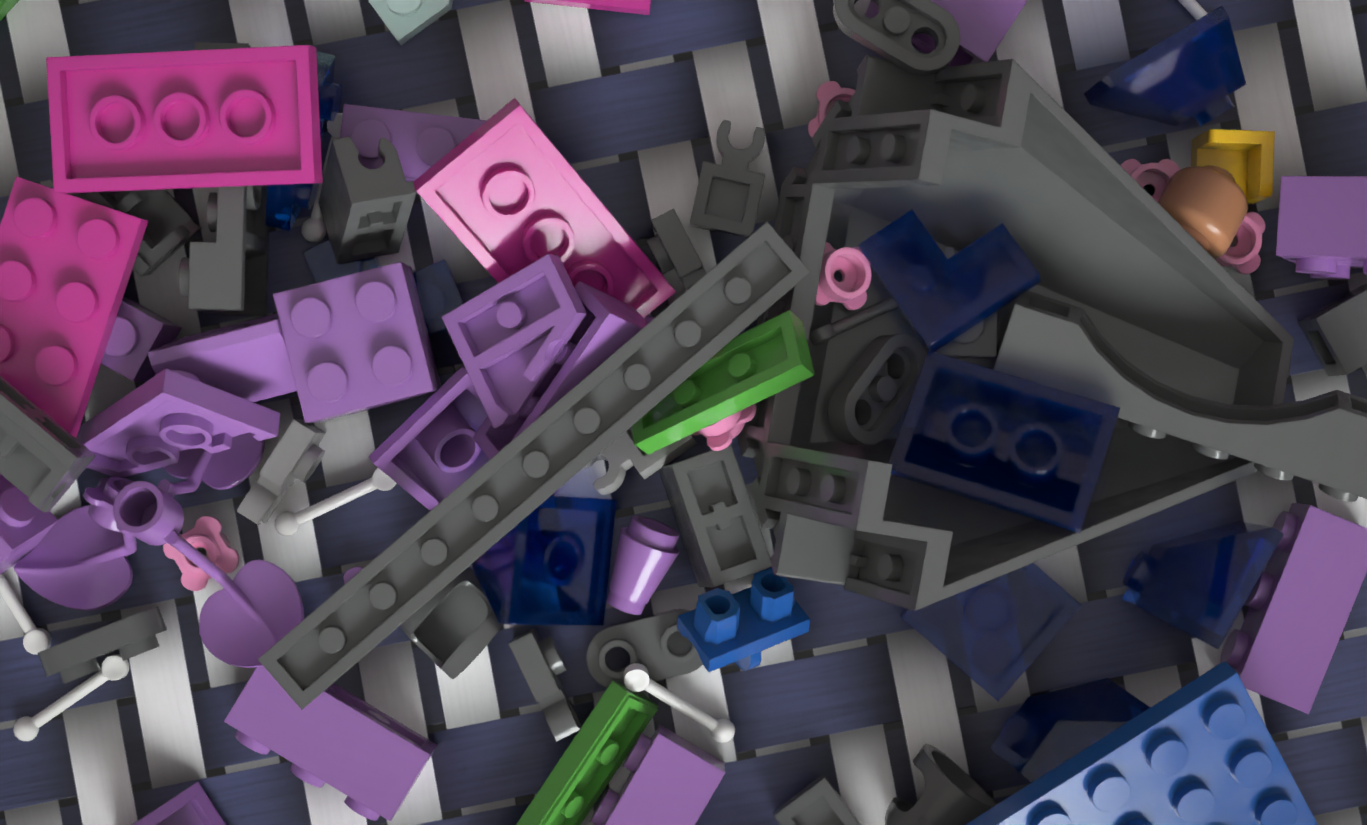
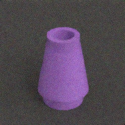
(641, 561)

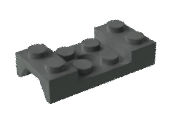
(232, 272)

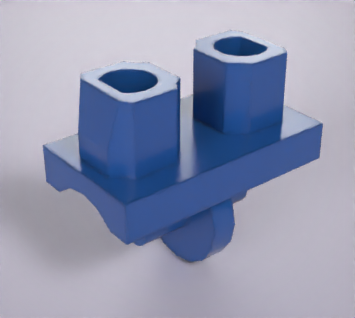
(744, 623)

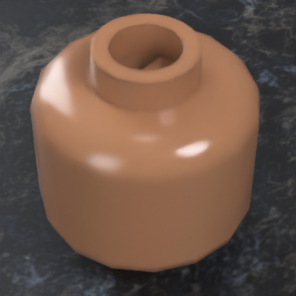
(1206, 205)

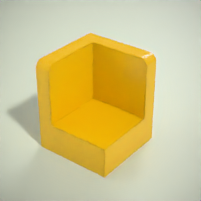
(1243, 154)

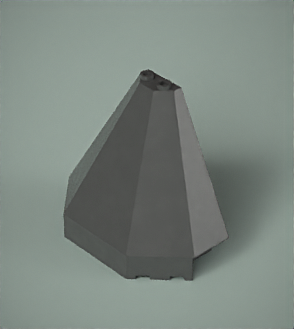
(965, 157)

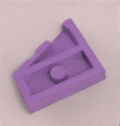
(515, 335)

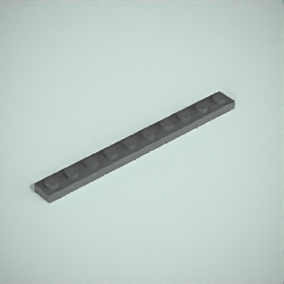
(533, 466)

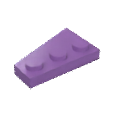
(167, 417)

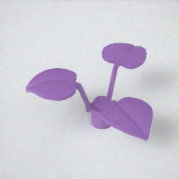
(89, 569)

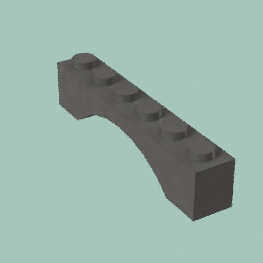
(1306, 438)

